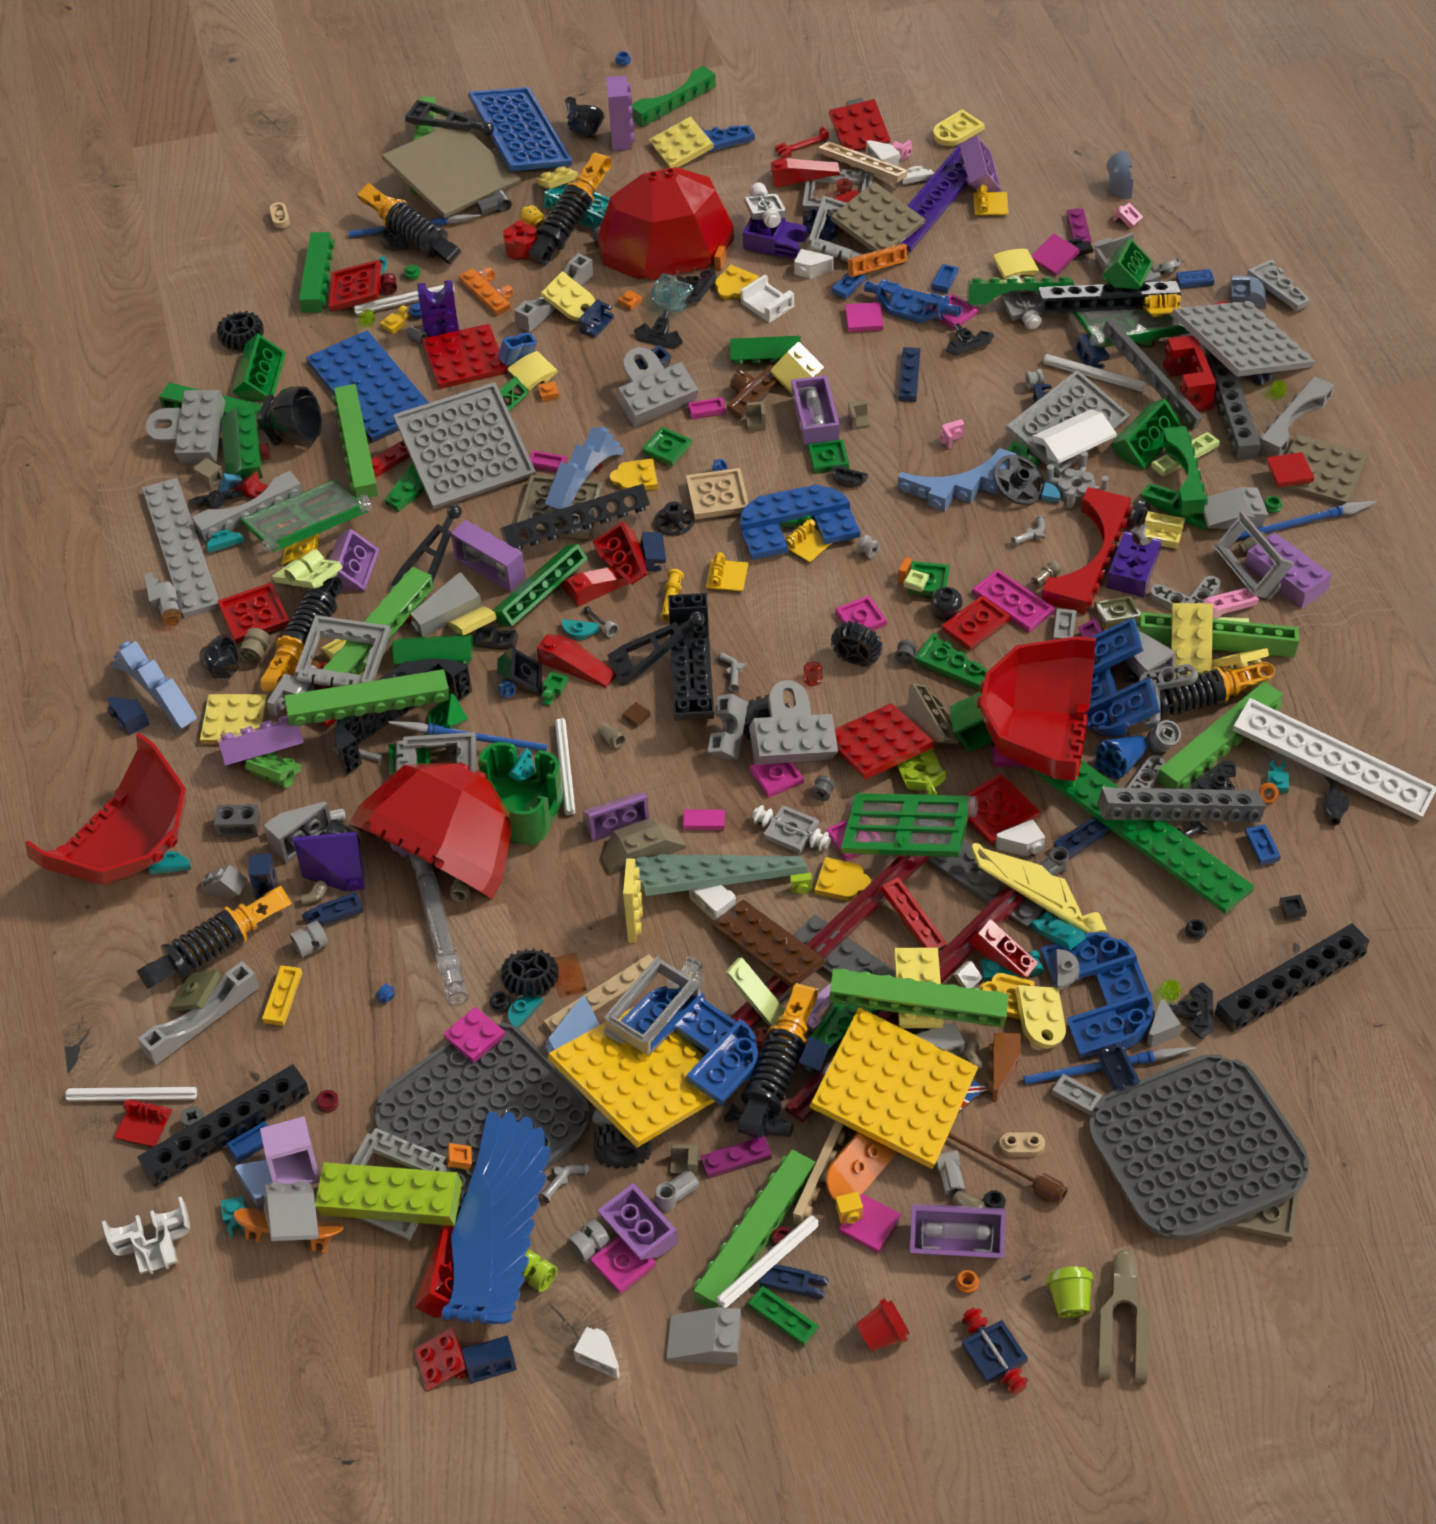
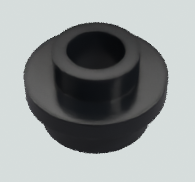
(1198, 925)
(499, 997)
(994, 1195)

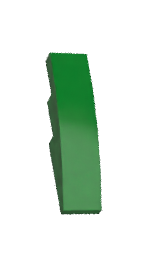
(1167, 501)

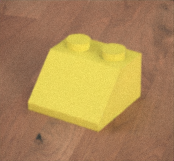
(795, 365)

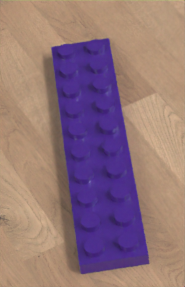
(937, 195)

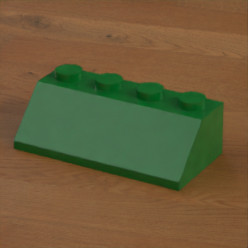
(1128, 266)
(761, 348)
(258, 369)
(1144, 435)
(241, 442)
(444, 647)

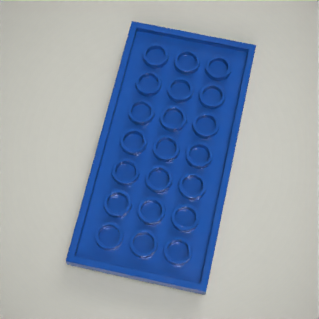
(520, 129)
(378, 379)

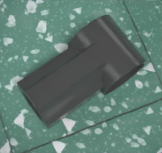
(498, 201)
(1052, 864)

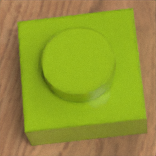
(801, 883)

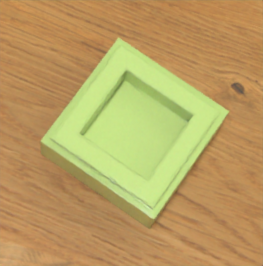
(916, 580)

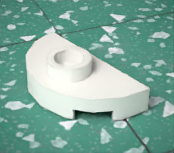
(917, 174)

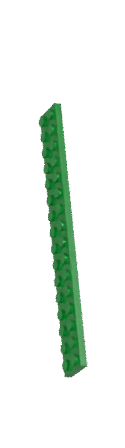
(1160, 843)

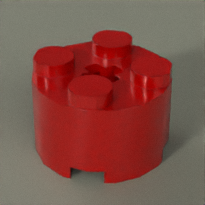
(519, 239)

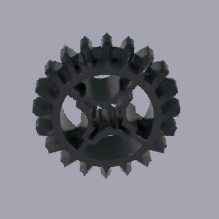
(238, 329)
(856, 643)
(529, 973)

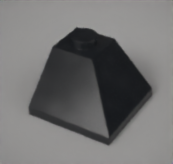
(521, 670)

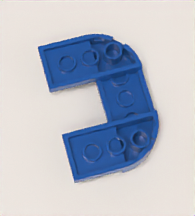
(826, 506)
(1111, 710)
(1127, 996)
(728, 1043)

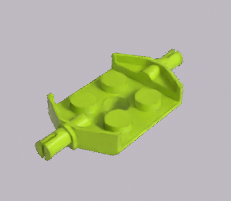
(924, 780)

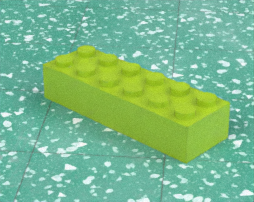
(388, 1194)

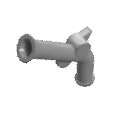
(1037, 533)
(734, 670)
(561, 1178)

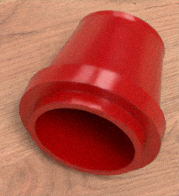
(883, 1326)

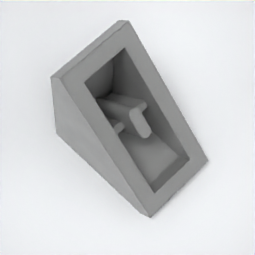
(1164, 1025)

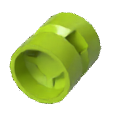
(539, 1272)

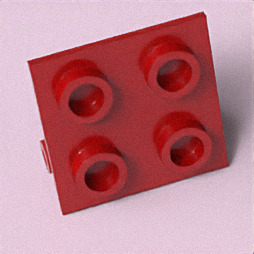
(142, 1123)
(440, 1359)

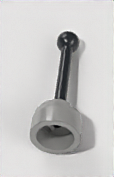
(605, 625)

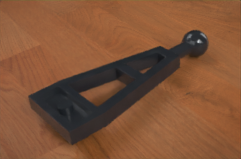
(421, 109)
(454, 512)
(622, 662)

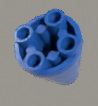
(1119, 755)

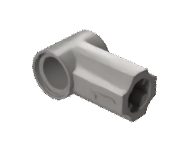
(949, 1168)
(675, 1190)

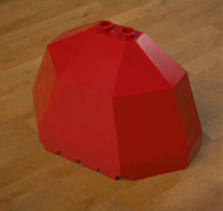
(664, 225)
(1039, 702)
(444, 818)
(133, 831)

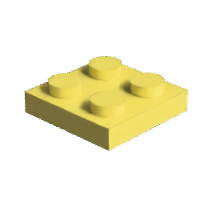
(560, 176)
(1240, 659)

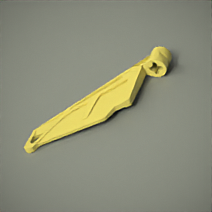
(1038, 886)

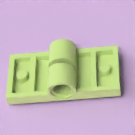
(308, 571)

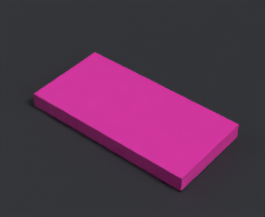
(1021, 604)

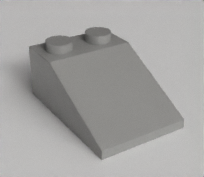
(1225, 507)
(295, 823)
(290, 1211)
(705, 1336)

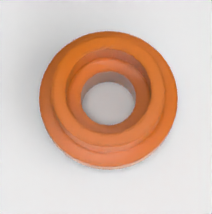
(1268, 799)
(970, 1276)

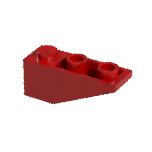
(1002, 949)

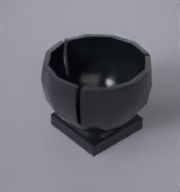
(291, 416)

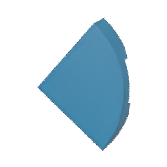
(229, 481)
(1050, 493)

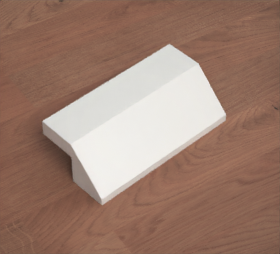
(1075, 435)

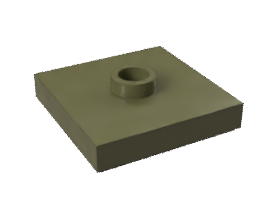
(1117, 610)
(195, 991)

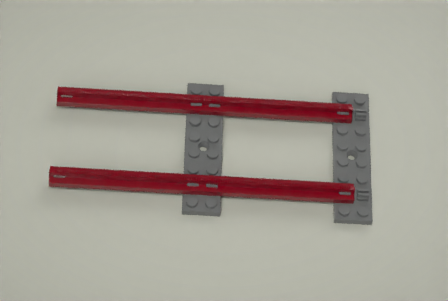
(840, 952)

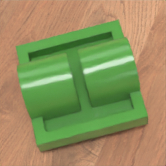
(274, 769)

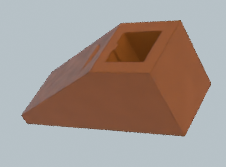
(1006, 1059)

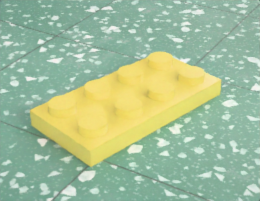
(1192, 635)
(632, 900)
(920, 965)

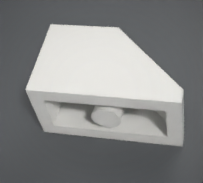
(883, 152)
(812, 264)
(1021, 839)
(713, 900)
(596, 1352)

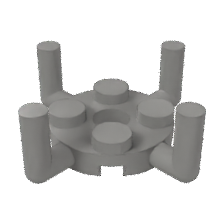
(1072, 477)

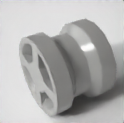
(1034, 378)
(868, 546)

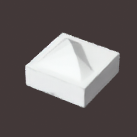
(968, 975)

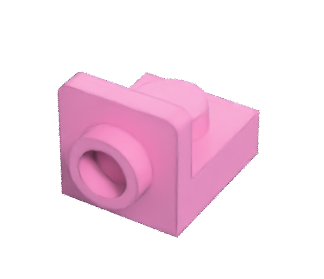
(904, 149)
(1128, 215)
(951, 432)

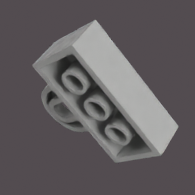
(654, 389)
(193, 427)
(792, 732)

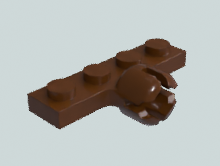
(750, 389)

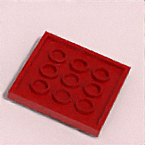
(464, 356)
(880, 741)

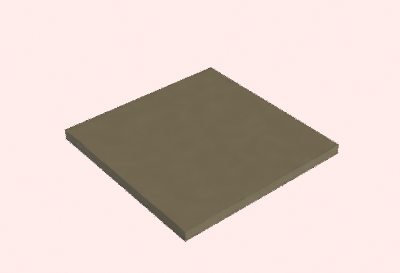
(450, 169)

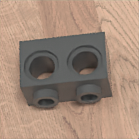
(237, 820)

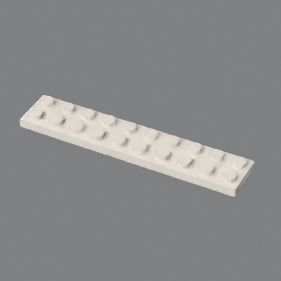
(1335, 759)

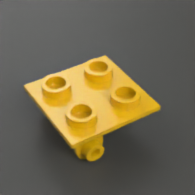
(990, 202)
(1155, 306)
(806, 541)
(300, 549)
(726, 574)

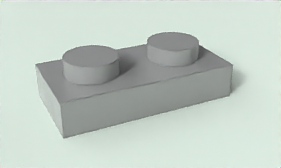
(1064, 623)
(1076, 1094)

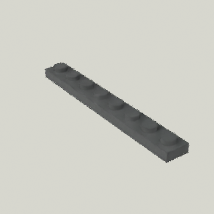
(1152, 374)

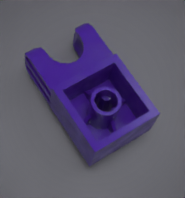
(775, 241)
(438, 309)
(1133, 565)

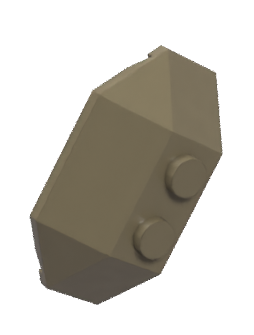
(930, 715)
(638, 840)

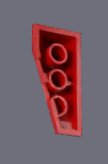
(796, 171)
(622, 552)
(592, 584)
(573, 659)
(439, 1277)

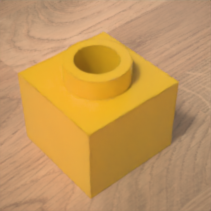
(849, 1208)

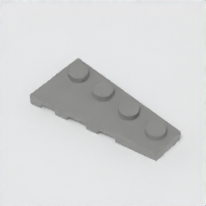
(1279, 285)

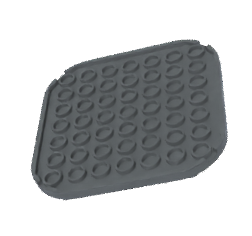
(449, 1098)
(1198, 1147)

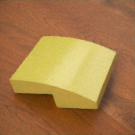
(1015, 263)
(532, 370)
(1164, 527)
(472, 620)

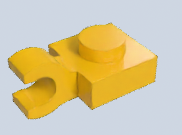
(393, 322)

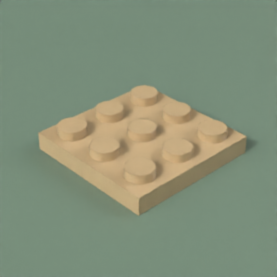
(717, 493)

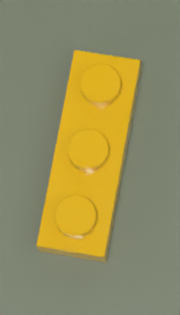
(282, 995)

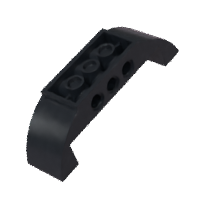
(691, 660)
(354, 729)

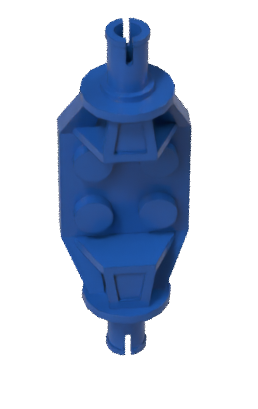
(911, 303)

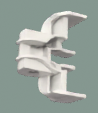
(154, 1252)

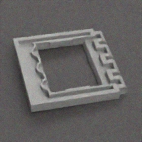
(861, 177)
(829, 207)
(344, 630)
(464, 743)
(397, 1151)

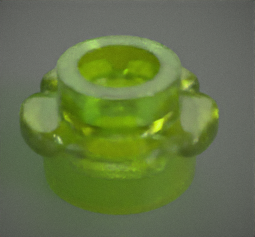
(367, 317)
(1279, 388)
(1173, 985)

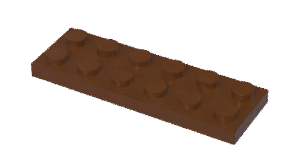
(768, 943)

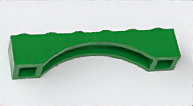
(650, 109)
(983, 291)
(1178, 446)

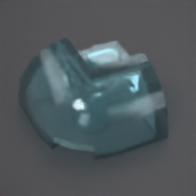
(671, 293)

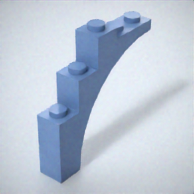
(584, 459)
(963, 486)
(149, 675)

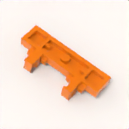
(479, 285)

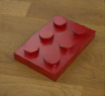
(975, 622)

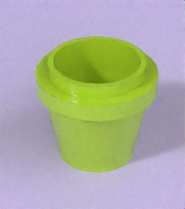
(1071, 1291)

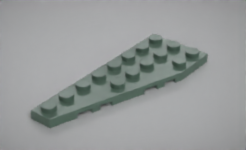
(689, 872)

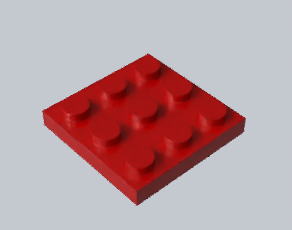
(859, 124)
(355, 285)
(253, 609)
(1000, 808)

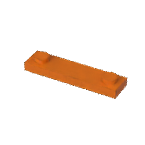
(877, 260)

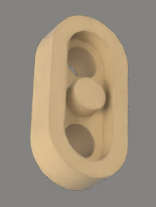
(279, 215)
(1022, 1145)

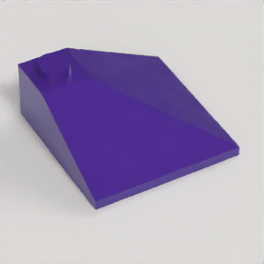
(332, 859)

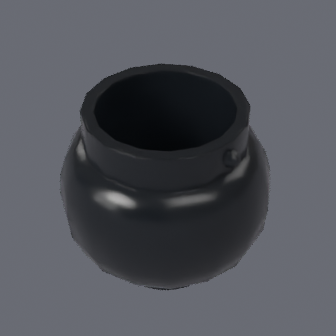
(946, 603)

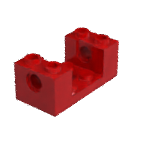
(1187, 358)

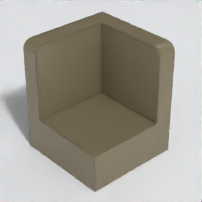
(858, 414)
(755, 416)
(210, 471)
(684, 1158)

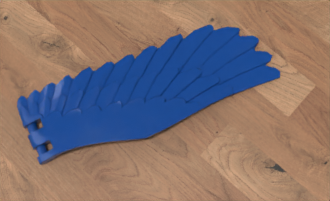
(497, 1221)

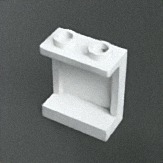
(766, 300)

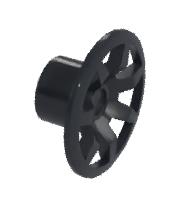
(674, 515)

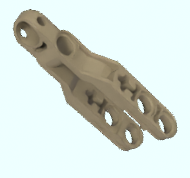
(1124, 1291)

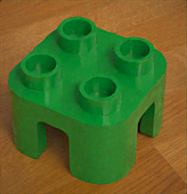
(529, 802)

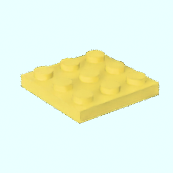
(681, 143)
(230, 714)

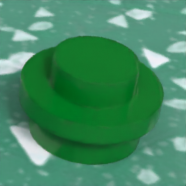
(412, 272)
(1273, 504)

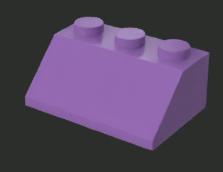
(979, 165)
(356, 558)
(615, 814)
(639, 1223)

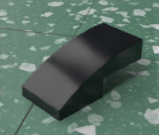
(492, 639)

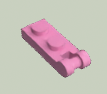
(1232, 601)

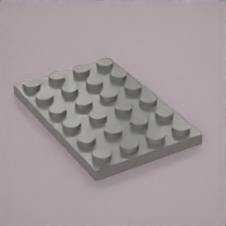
(1063, 402)

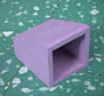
(290, 1152)

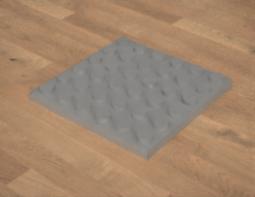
(1243, 338)
(464, 445)

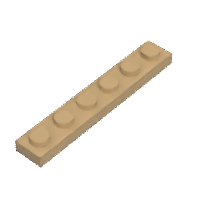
(862, 161)
(604, 994)
(812, 1189)

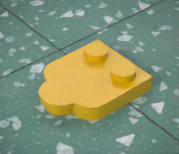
(733, 281)
(635, 473)
(841, 880)
(1007, 984)

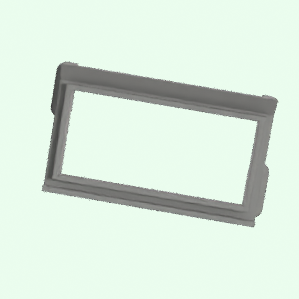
(1106, 248)
(1270, 583)
(623, 1033)

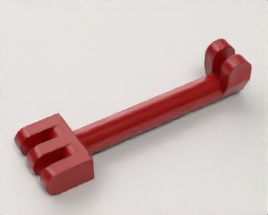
(786, 151)

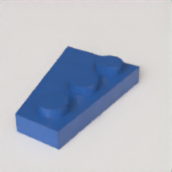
(729, 137)

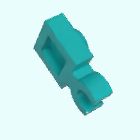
(1278, 777)
(229, 1206)

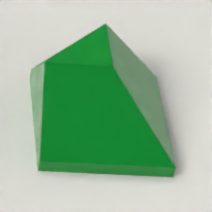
(447, 714)

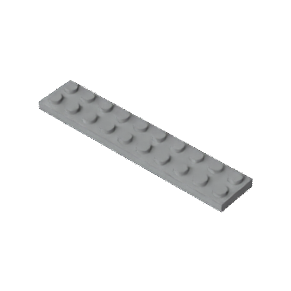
(181, 547)

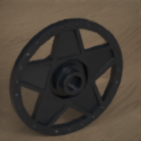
(1018, 479)

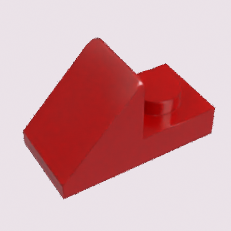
(251, 486)

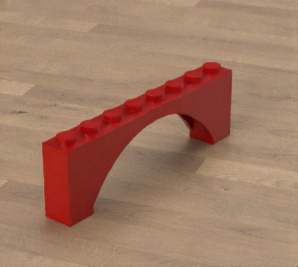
(1077, 588)

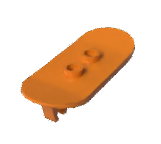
(857, 1166)
(255, 1221)

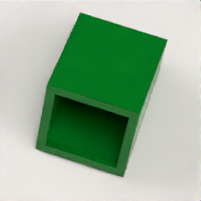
(969, 724)

